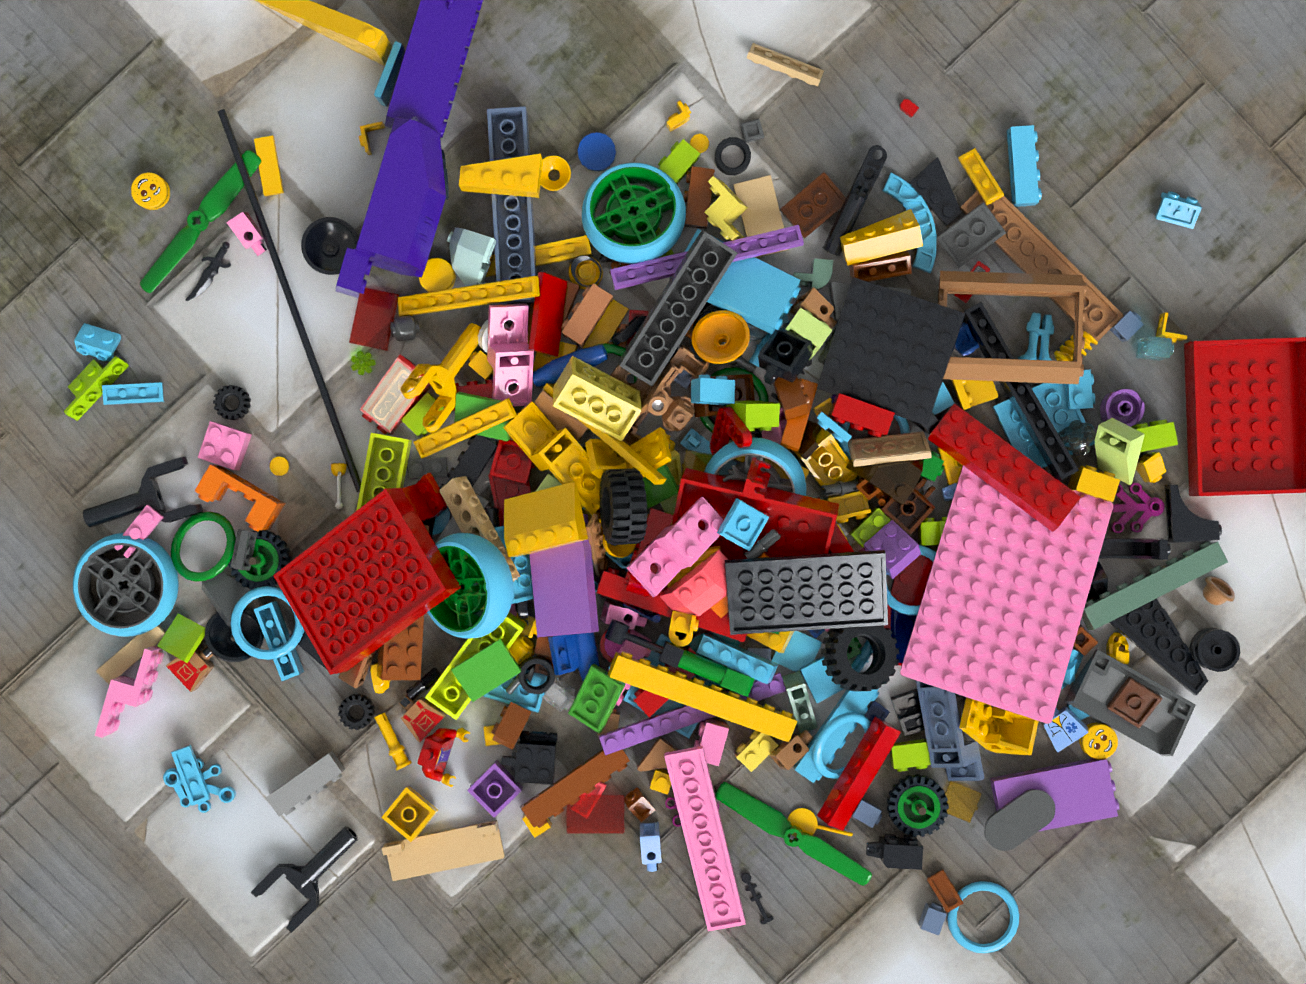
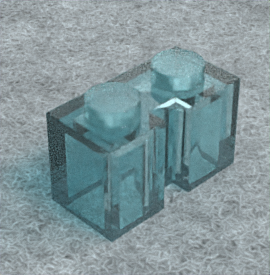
(1154, 348)

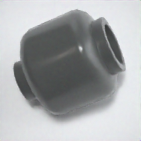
(404, 328)

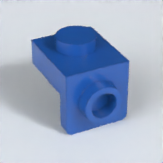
(965, 343)

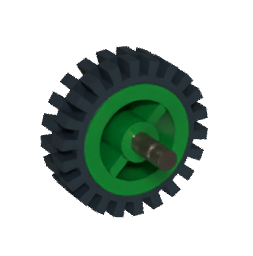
(268, 558)
(917, 805)

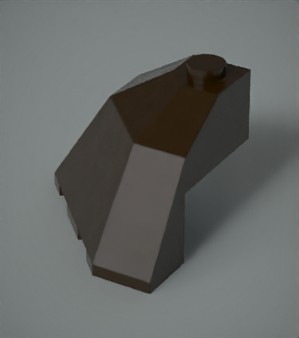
(893, 478)

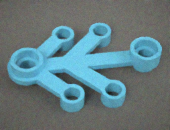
(177, 784)

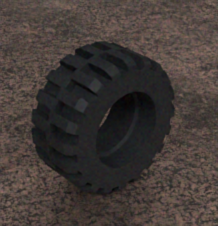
(623, 506)
(882, 663)

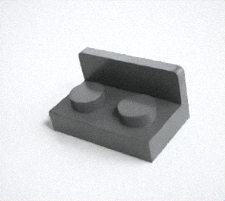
(243, 549)

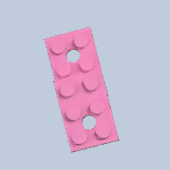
(510, 353)
(677, 547)
(129, 691)

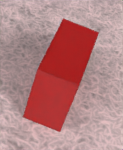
(908, 107)

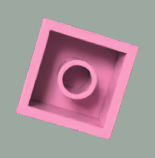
(224, 445)
(712, 738)

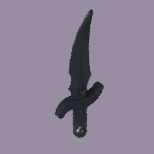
(209, 273)

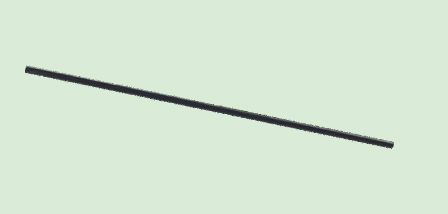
(290, 299)

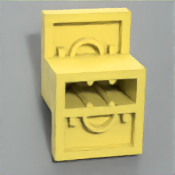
(725, 209)

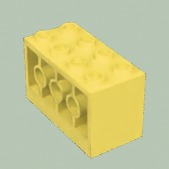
(596, 398)

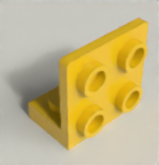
(974, 392)

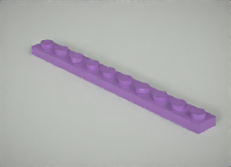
(745, 247)
(676, 719)

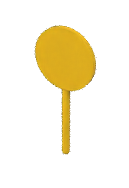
(807, 822)

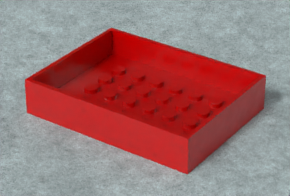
(1246, 416)
(801, 520)
(366, 580)

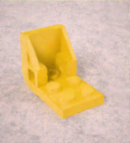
(651, 448)
(998, 728)

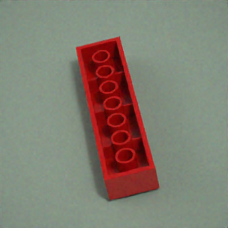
(1004, 468)
(613, 586)

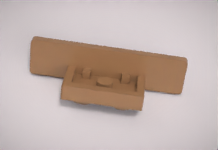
(596, 542)

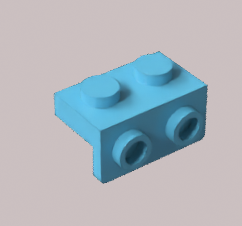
(97, 342)
(1081, 395)

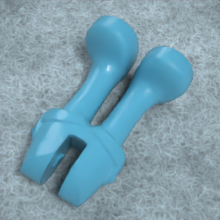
(1034, 332)

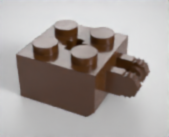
(919, 507)

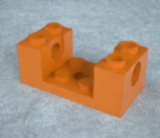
(218, 480)

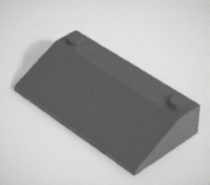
(1102, 680)

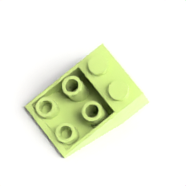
(1118, 449)

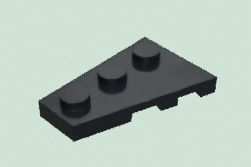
(937, 192)

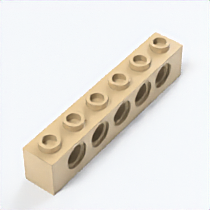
(471, 515)

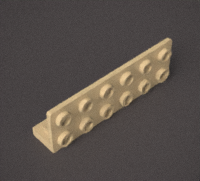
(444, 850)

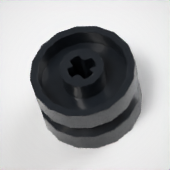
(1217, 660)

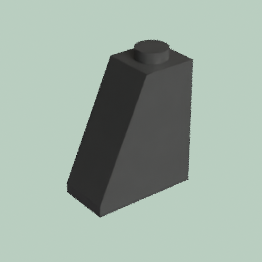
(224, 594)

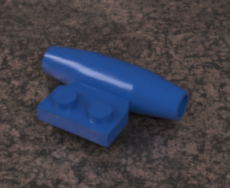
(551, 371)
(573, 652)

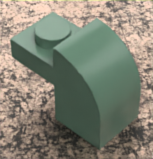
(819, 276)

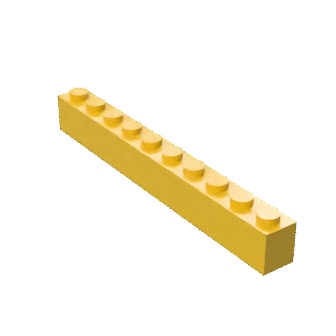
(701, 696)

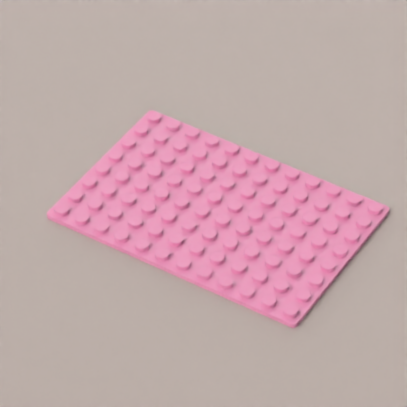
(1005, 600)

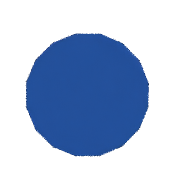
(596, 152)

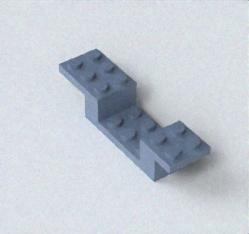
(945, 737)

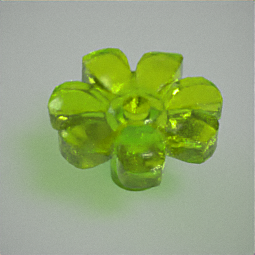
(365, 366)

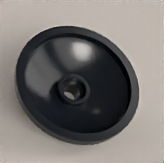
(323, 233)
(219, 637)

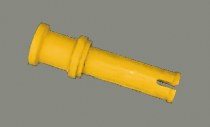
(395, 749)

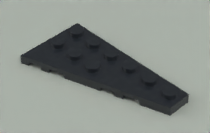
(1158, 638)

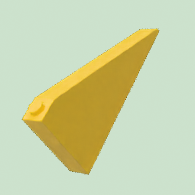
(337, 26)

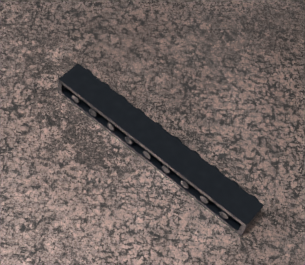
(1021, 396)

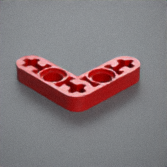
(726, 426)

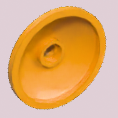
(719, 328)

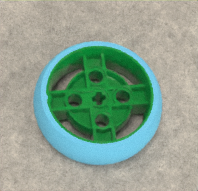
(618, 182)
(484, 585)

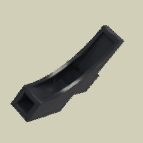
(1135, 548)

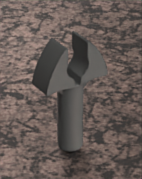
(515, 683)

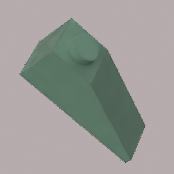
(799, 701)

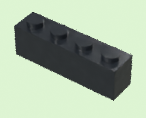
(473, 460)

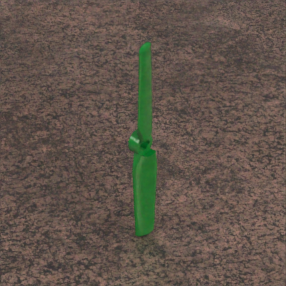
(211, 207)
(778, 825)

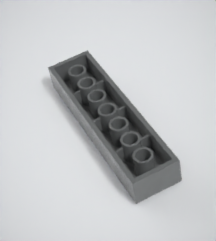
(677, 308)

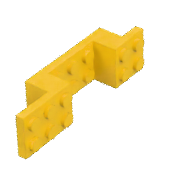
(556, 452)

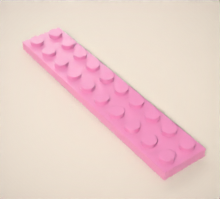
(705, 838)

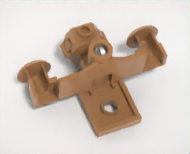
(657, 399)

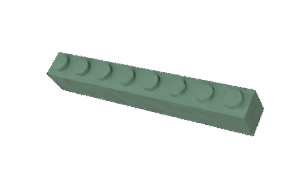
(1153, 585)

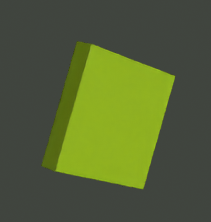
(182, 638)

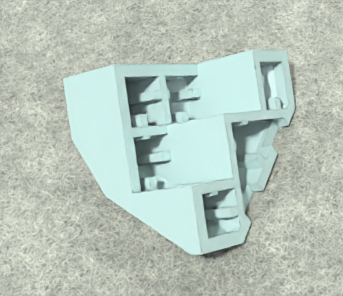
(470, 255)

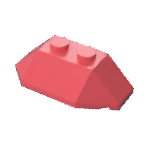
(699, 587)

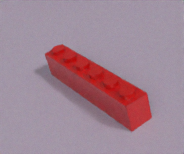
(858, 773)

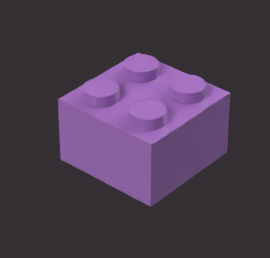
(898, 546)
(495, 788)

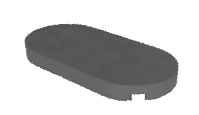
(1019, 819)

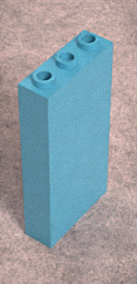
(755, 291)

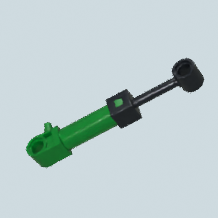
(686, 660)

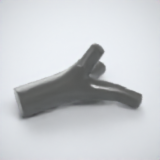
(741, 362)
(736, 475)

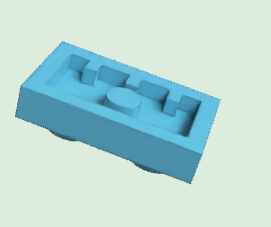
(1178, 210)

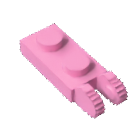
(141, 527)

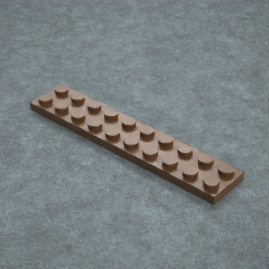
(1037, 255)

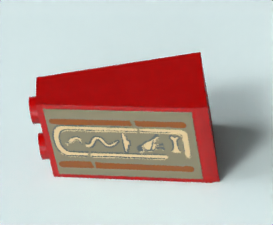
(386, 402)

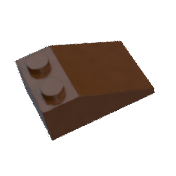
(743, 392)

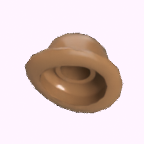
(1217, 591)

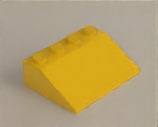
(543, 520)

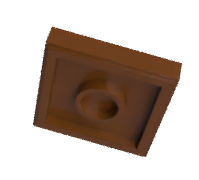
(1134, 702)

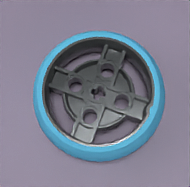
(103, 614)

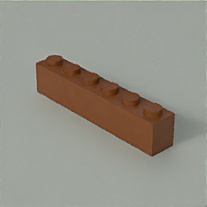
(572, 785)

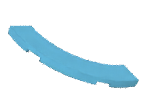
(910, 199)

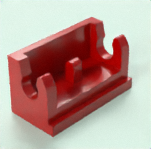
(757, 480)

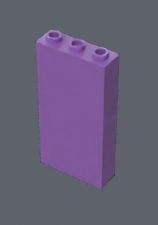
(564, 589)
(1078, 789)

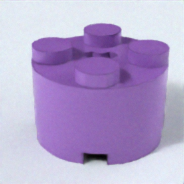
(1126, 398)

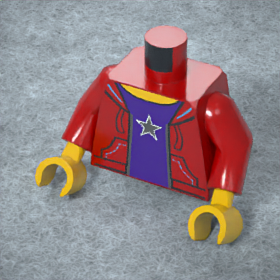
(437, 751)

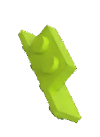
(88, 385)

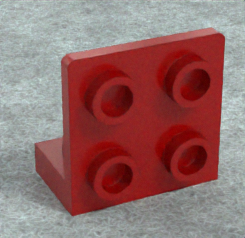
(426, 497)

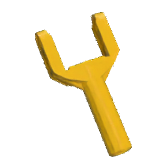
(442, 378)

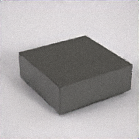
(752, 130)

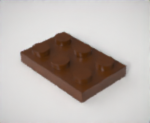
(814, 205)

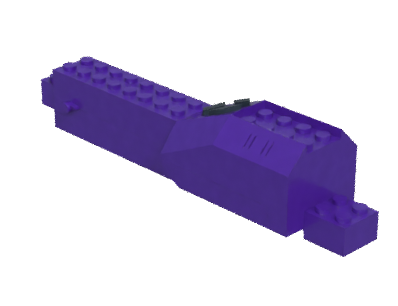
(413, 168)

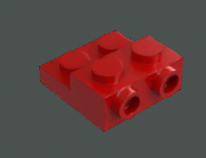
(511, 463)

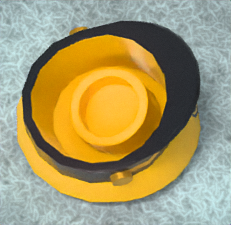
(585, 271)

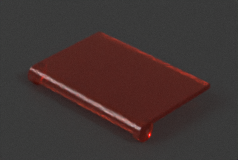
(373, 319)
(596, 815)

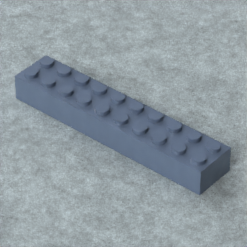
(512, 214)

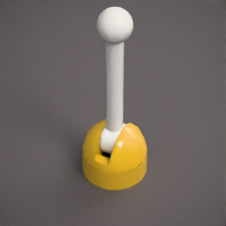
(338, 470)

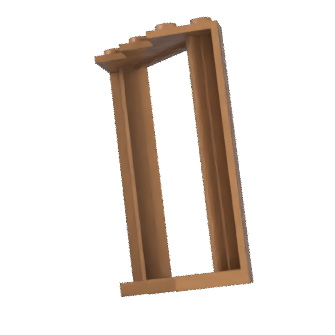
(1018, 285)

